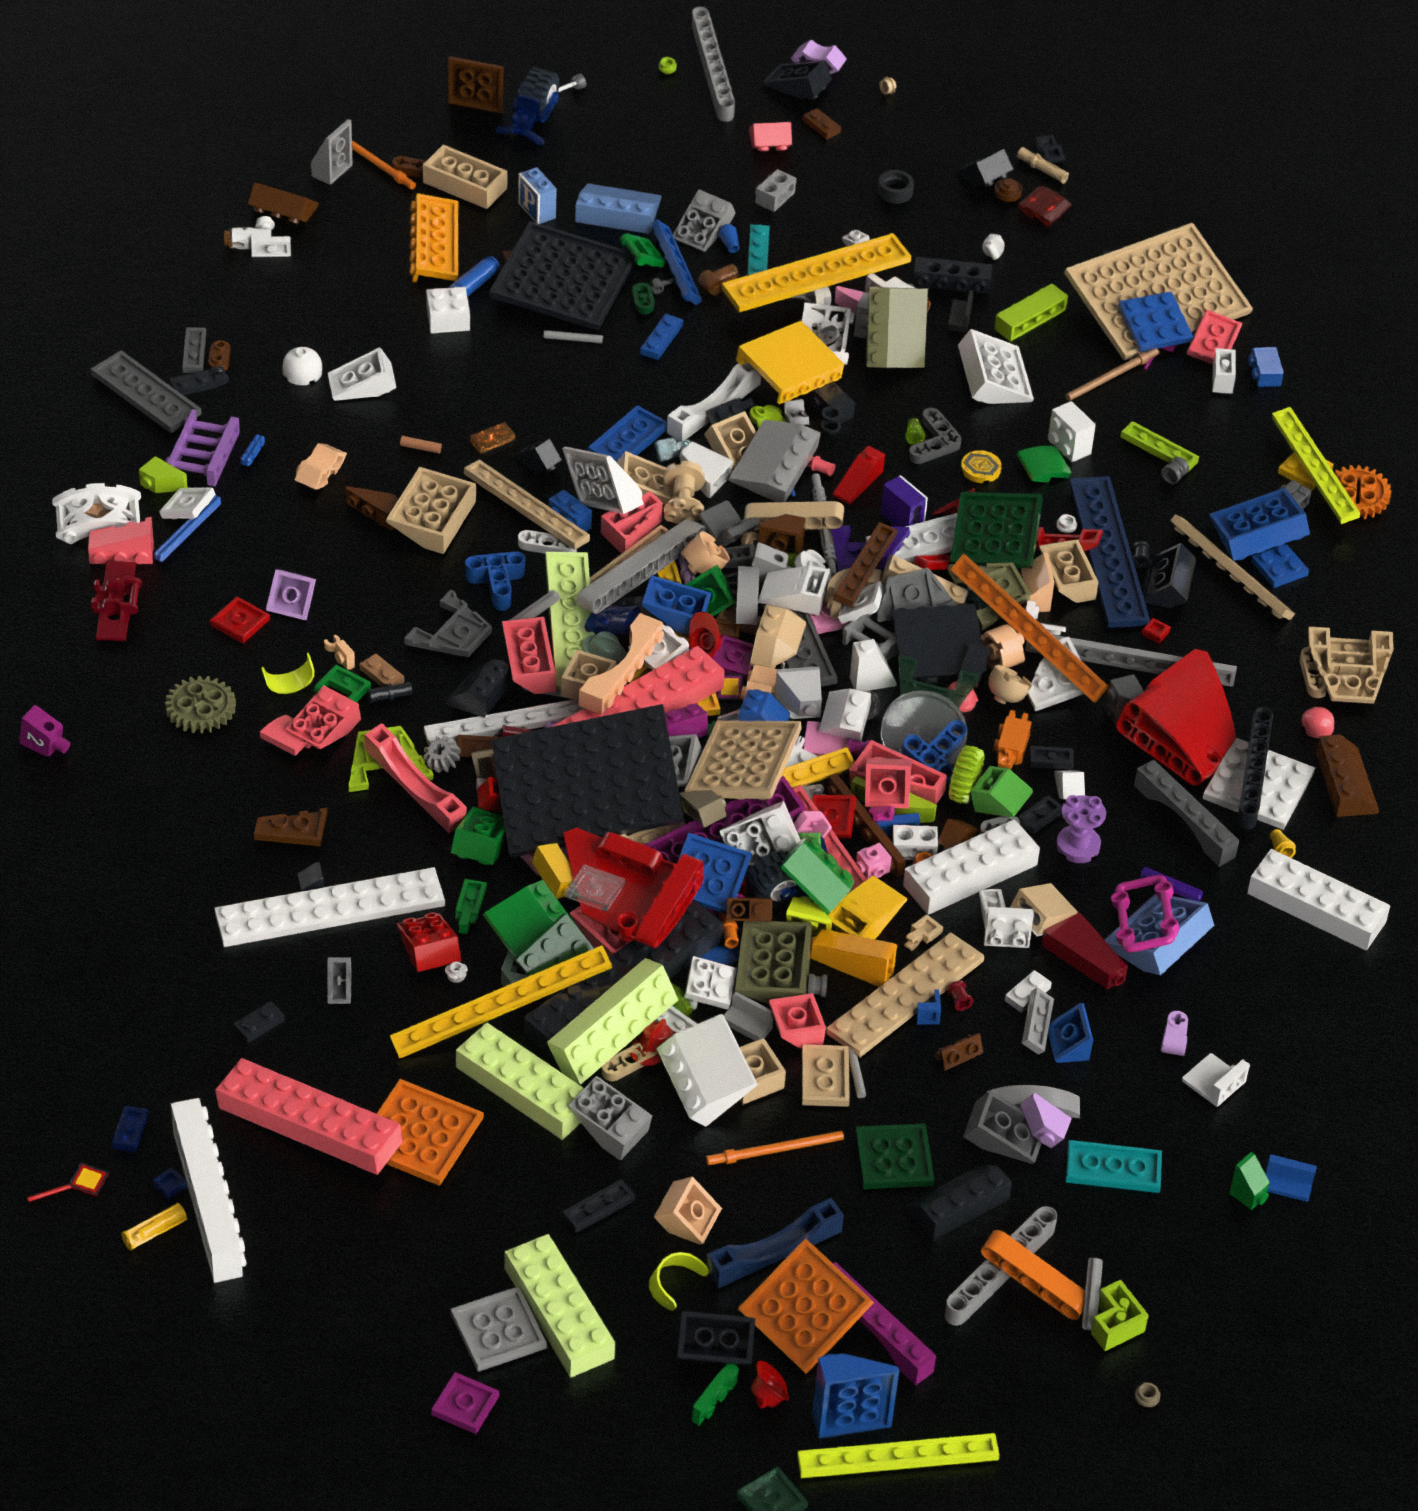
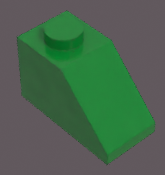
(1250, 1182)

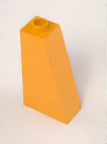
(855, 955)

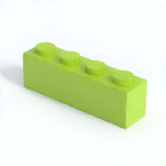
(1030, 312)

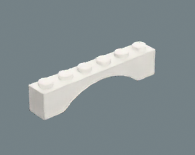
(689, 419)

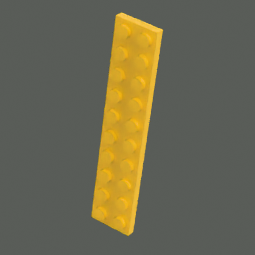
(816, 272)

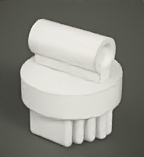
(993, 246)

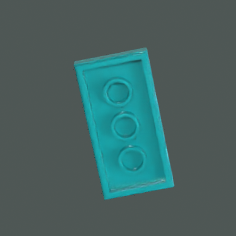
(1114, 1166)

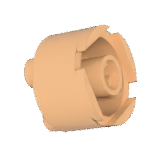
(704, 553)
(1004, 646)

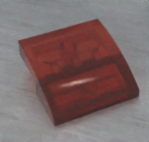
(1045, 205)

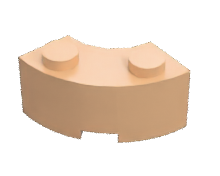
(319, 466)
(760, 678)

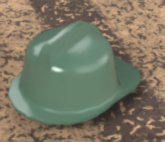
(605, 645)

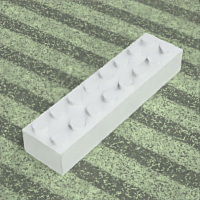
(208, 1190)

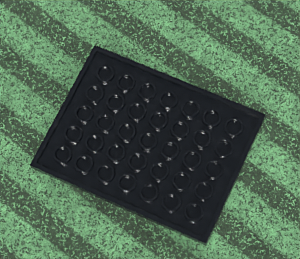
(587, 775)

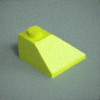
(806, 910)

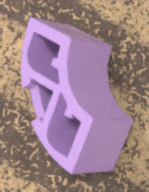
(813, 52)

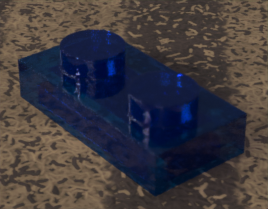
(130, 1128)

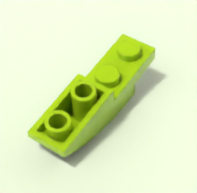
(925, 808)

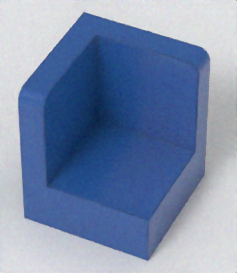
(929, 1012)

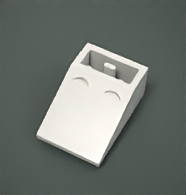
(796, 588)
(763, 832)

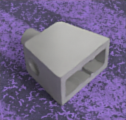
(768, 560)

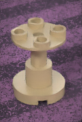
(683, 481)

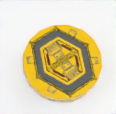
(981, 466)

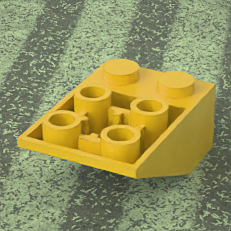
(866, 909)

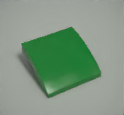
(1043, 463)

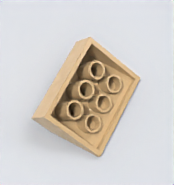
(433, 508)

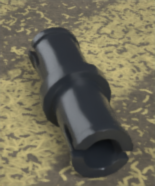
(389, 692)

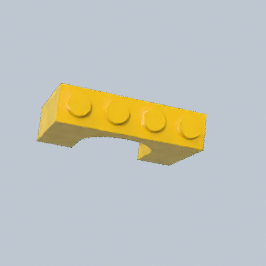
(553, 868)

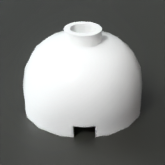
(302, 366)

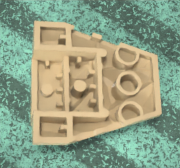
(1351, 666)

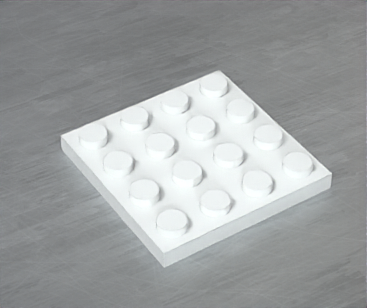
(1282, 785)

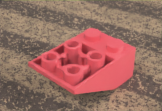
(325, 718)

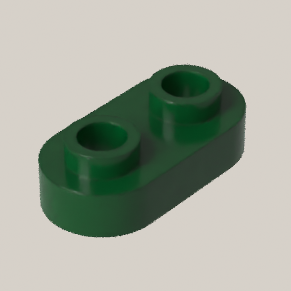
(643, 298)

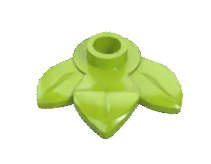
(768, 412)

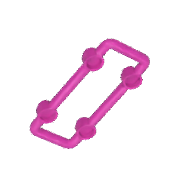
(1121, 902)

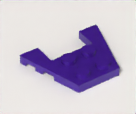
(848, 552)

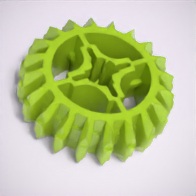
(966, 774)

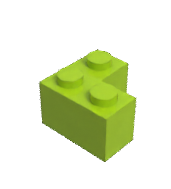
(1120, 1316)

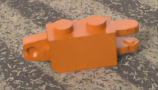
(1013, 740)

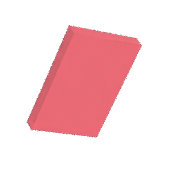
(1213, 333)

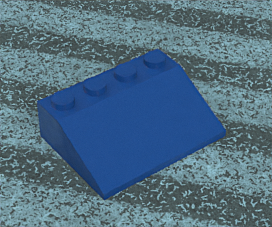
(1260, 524)
(853, 1395)

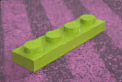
(1156, 444)

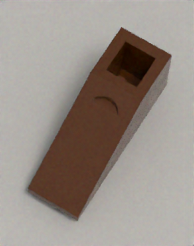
(372, 504)

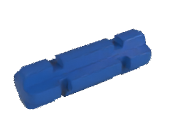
(252, 450)

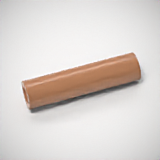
(420, 444)

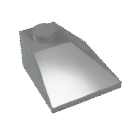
(799, 690)

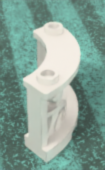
(813, 318)
(79, 501)

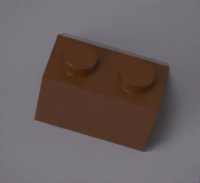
(783, 533)

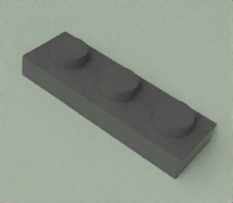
(194, 350)

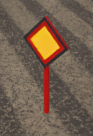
(86, 1179)

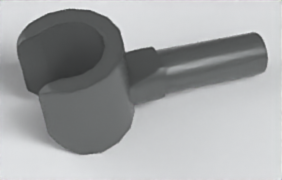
(659, 285)

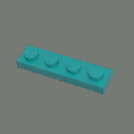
(758, 249)

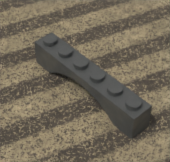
(1213, 836)

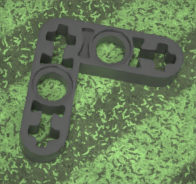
(922, 452)

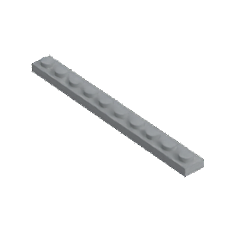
(1135, 658)

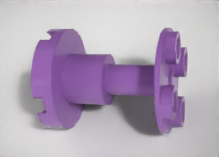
(1079, 839)

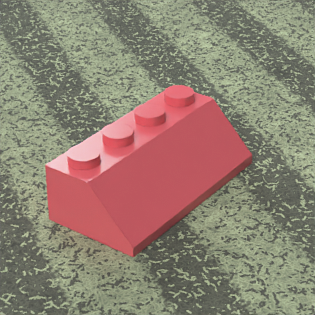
(530, 654)

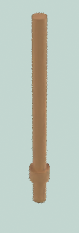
(1139, 359)

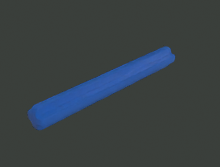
(185, 530)

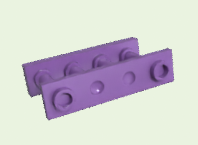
(217, 458)

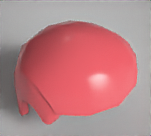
(1318, 722)

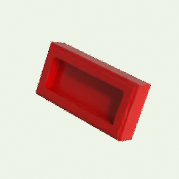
(933, 562)

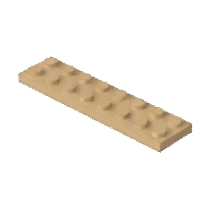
(898, 997)

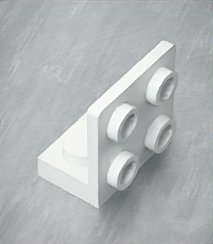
(1033, 610)
(1216, 1079)

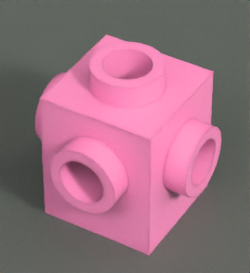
(874, 861)

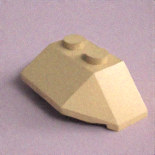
(777, 637)

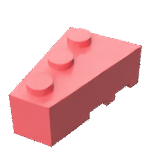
(629, 528)

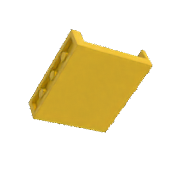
(792, 361)

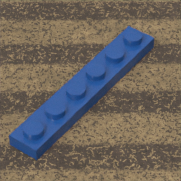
(676, 262)

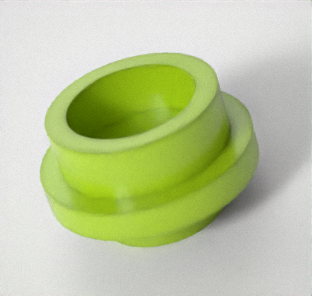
(667, 65)

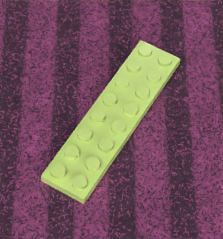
(568, 576)

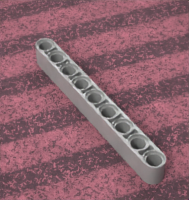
(713, 64)
(638, 567)

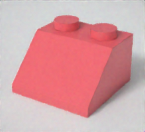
(771, 135)
(888, 782)
(799, 1020)

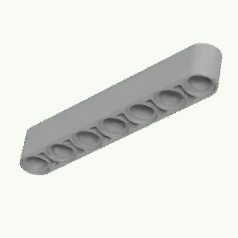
(989, 1277)

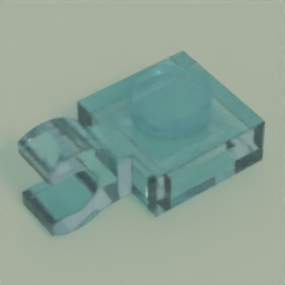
(669, 448)

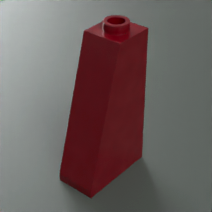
(1085, 950)

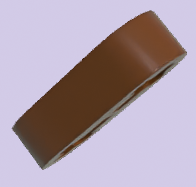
(409, 166)

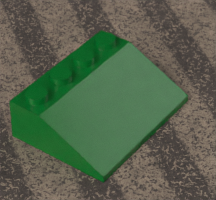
(524, 916)

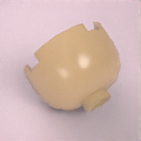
(1007, 685)

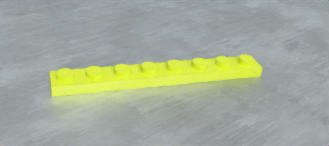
(1316, 465)
(898, 1455)

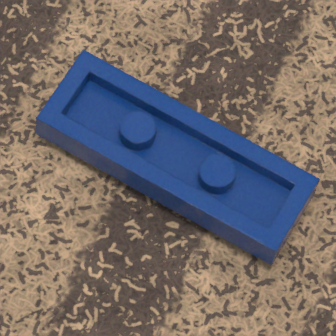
(661, 336)

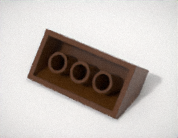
(1345, 777)

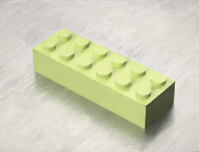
(612, 1021)
(520, 1079)
(560, 1305)

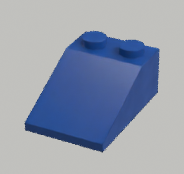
(674, 602)

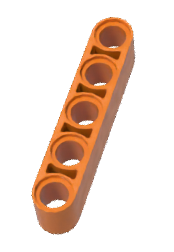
(1034, 1274)

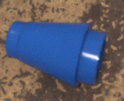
(729, 237)

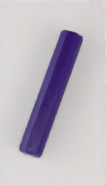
(1178, 887)

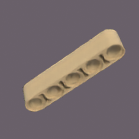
(817, 514)

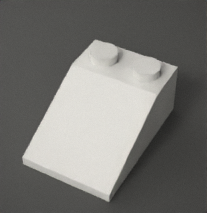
(363, 377)

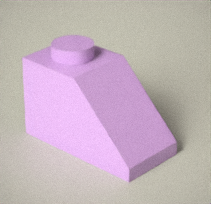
(1045, 1120)

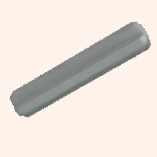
(538, 606)
(1092, 1292)

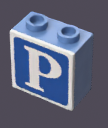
(537, 195)

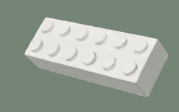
(971, 866)
(1318, 899)

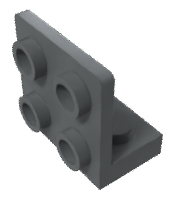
(725, 523)

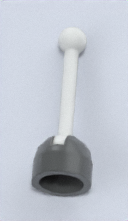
(577, 82)

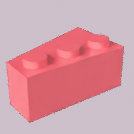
(122, 544)

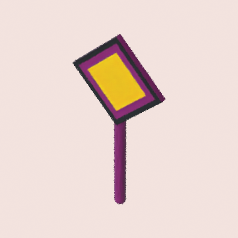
(732, 687)

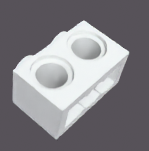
(915, 839)

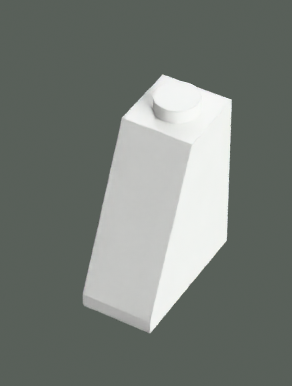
(714, 466)
(869, 667)

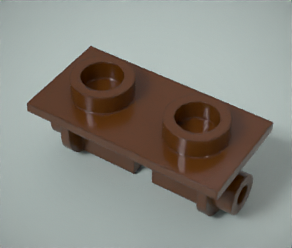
(960, 1051)

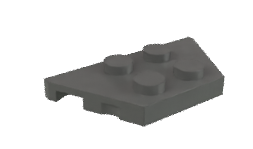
(912, 591)

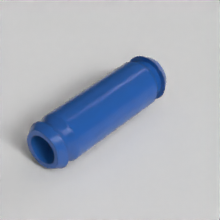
(477, 275)

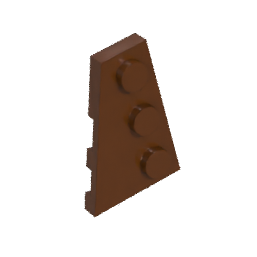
(295, 829)

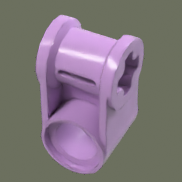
(1174, 1035)

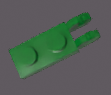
(715, 1392)

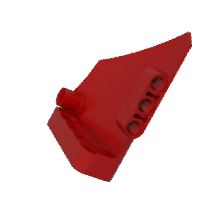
(1182, 719)
(653, 891)

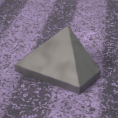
(339, 980)

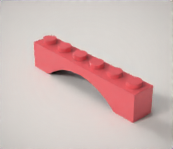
(437, 802)

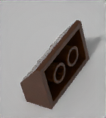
(281, 203)

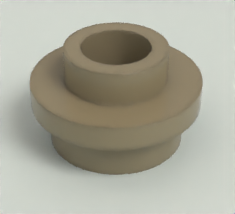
(1150, 1390)

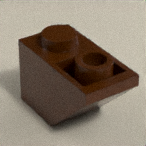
(749, 909)

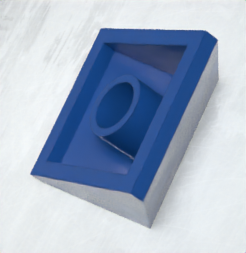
(1071, 1036)

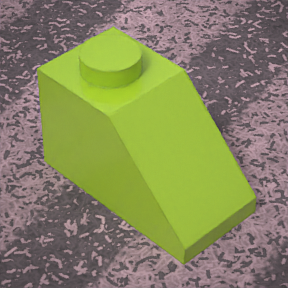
(161, 476)

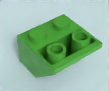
(1000, 792)

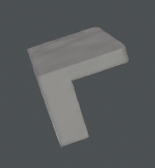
(749, 1017)

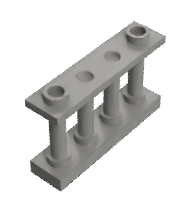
(854, 630)

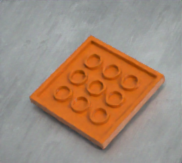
(431, 1130)
(806, 1305)

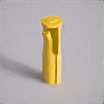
(154, 1226)

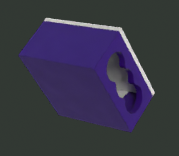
(903, 503)

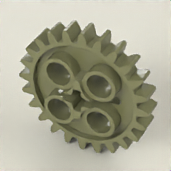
(200, 704)

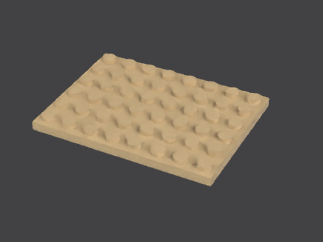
(1165, 263)

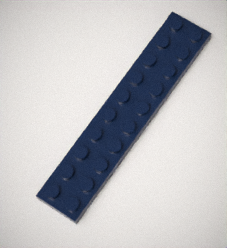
(1112, 558)

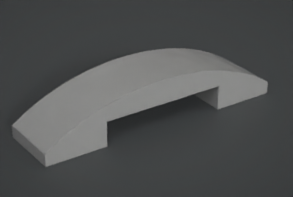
(1063, 1100)

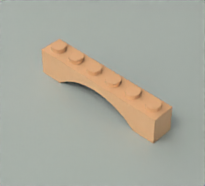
(601, 689)

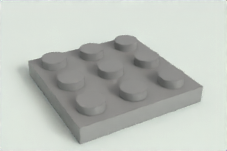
(498, 1328)

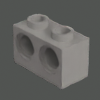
(775, 190)

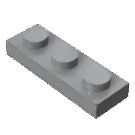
(1037, 1021)

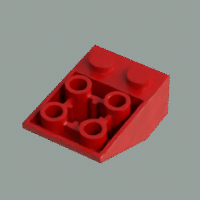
(429, 941)

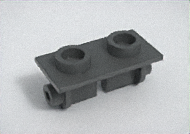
(827, 334)

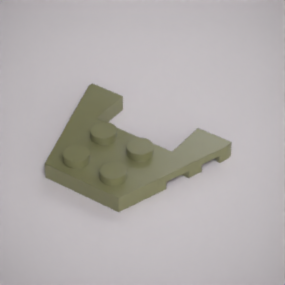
(1007, 578)

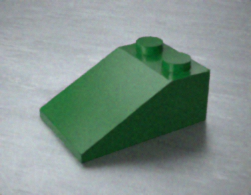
(480, 836)

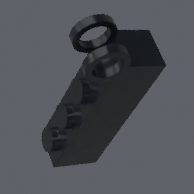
(833, 405)

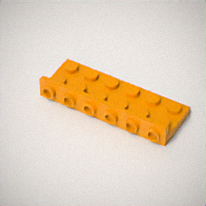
(434, 238)

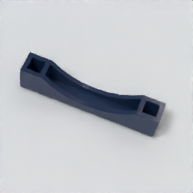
(738, 1261)

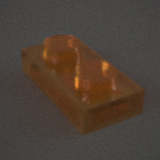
(492, 437)

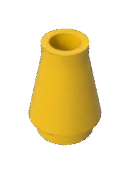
(1282, 843)

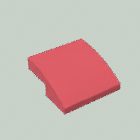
(276, 735)

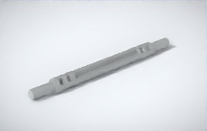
(825, 534)

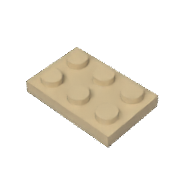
(825, 1075)

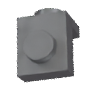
(795, 412)

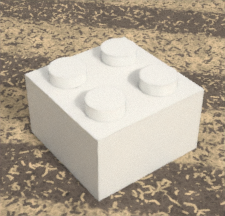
(448, 310)
(1071, 431)

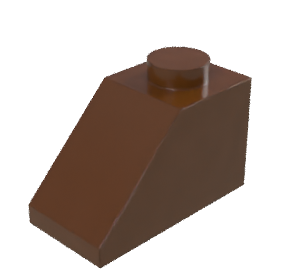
(955, 833)

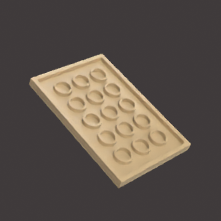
(745, 758)

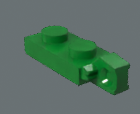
(469, 904)

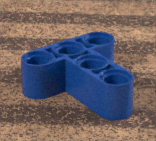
(496, 571)
(933, 752)

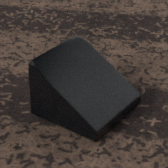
(311, 878)

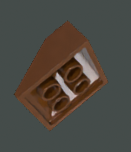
(475, 84)

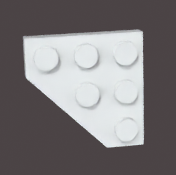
(1050, 684)

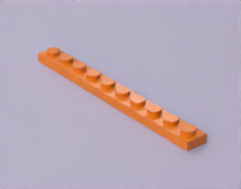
(1030, 628)

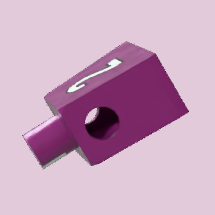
(42, 732)

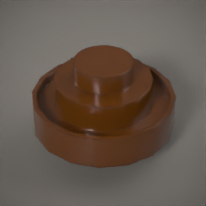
(1008, 190)

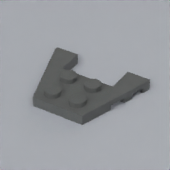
(458, 636)

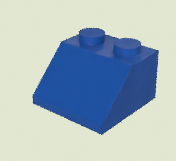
(762, 707)

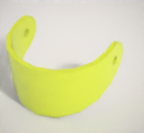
(291, 681)
(678, 1259)

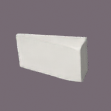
(990, 898)

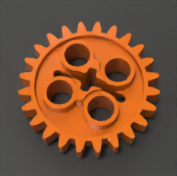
(1373, 490)

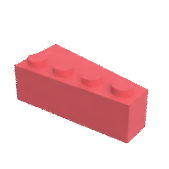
(925, 781)

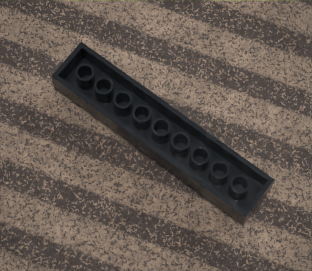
(692, 936)

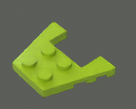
(364, 761)

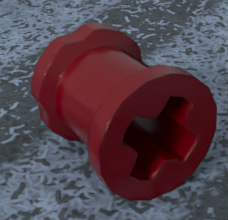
(958, 992)

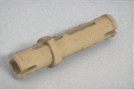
(1037, 162)

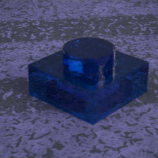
(170, 1183)

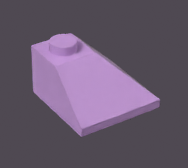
(291, 594)

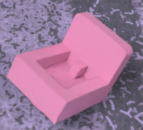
(812, 823)

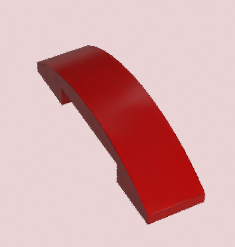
(1088, 538)

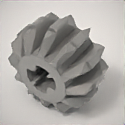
(442, 754)

